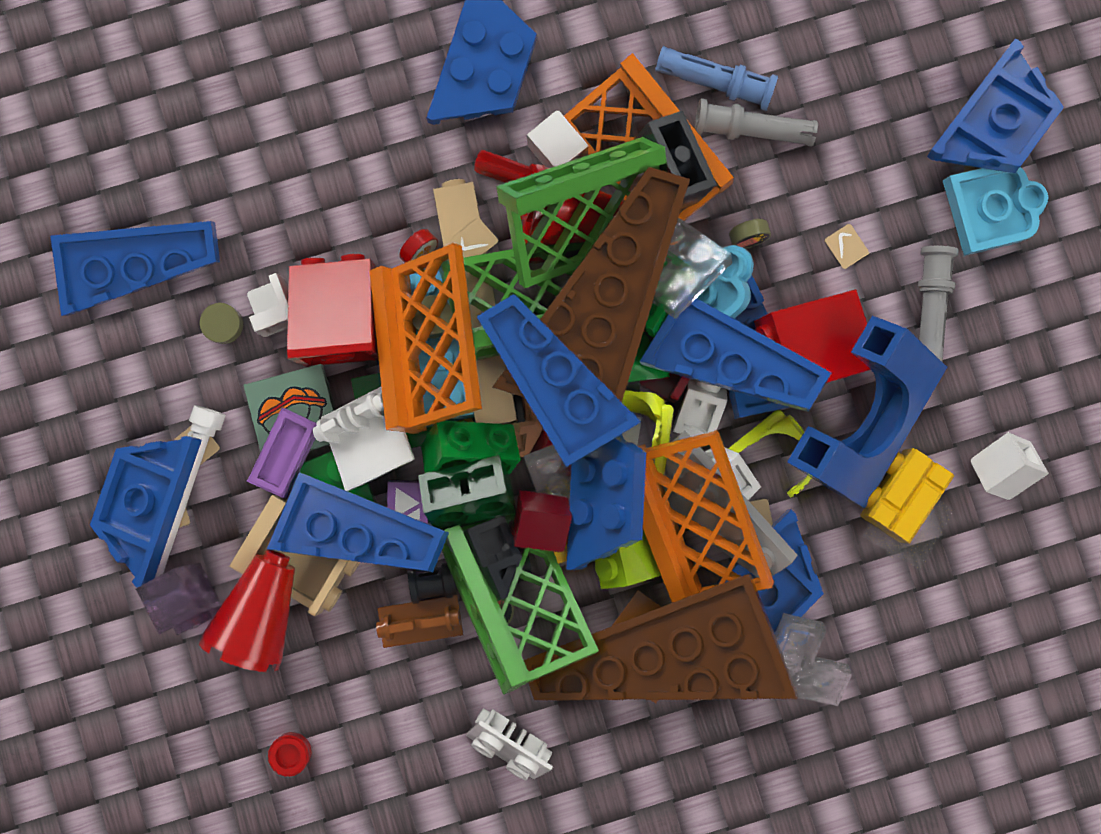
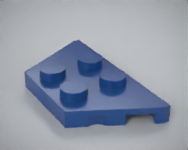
(483, 63)
(1001, 117)
(142, 502)
(606, 502)
(796, 585)

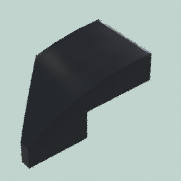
(494, 553)

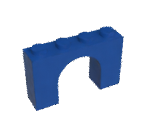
(904, 382)

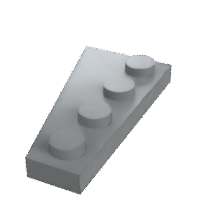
(775, 549)

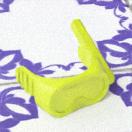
(659, 412)
(774, 423)

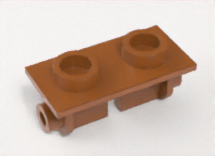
(419, 622)

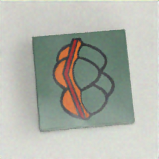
(299, 391)

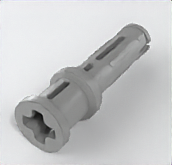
(735, 122)
(935, 287)

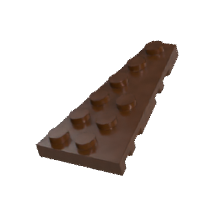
(612, 290)
(688, 650)

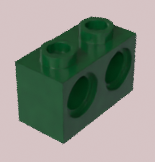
(467, 493)

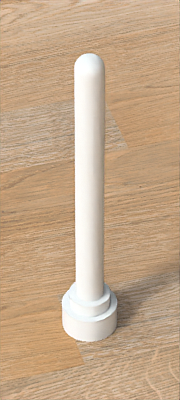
(204, 425)

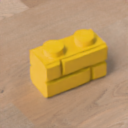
(906, 495)

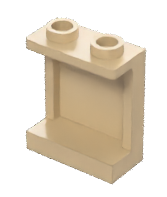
(314, 576)

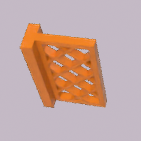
(655, 105)
(400, 346)
(661, 526)

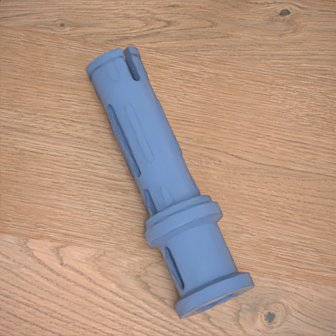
(735, 81)

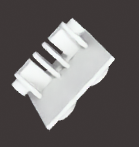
(361, 441)
(523, 760)

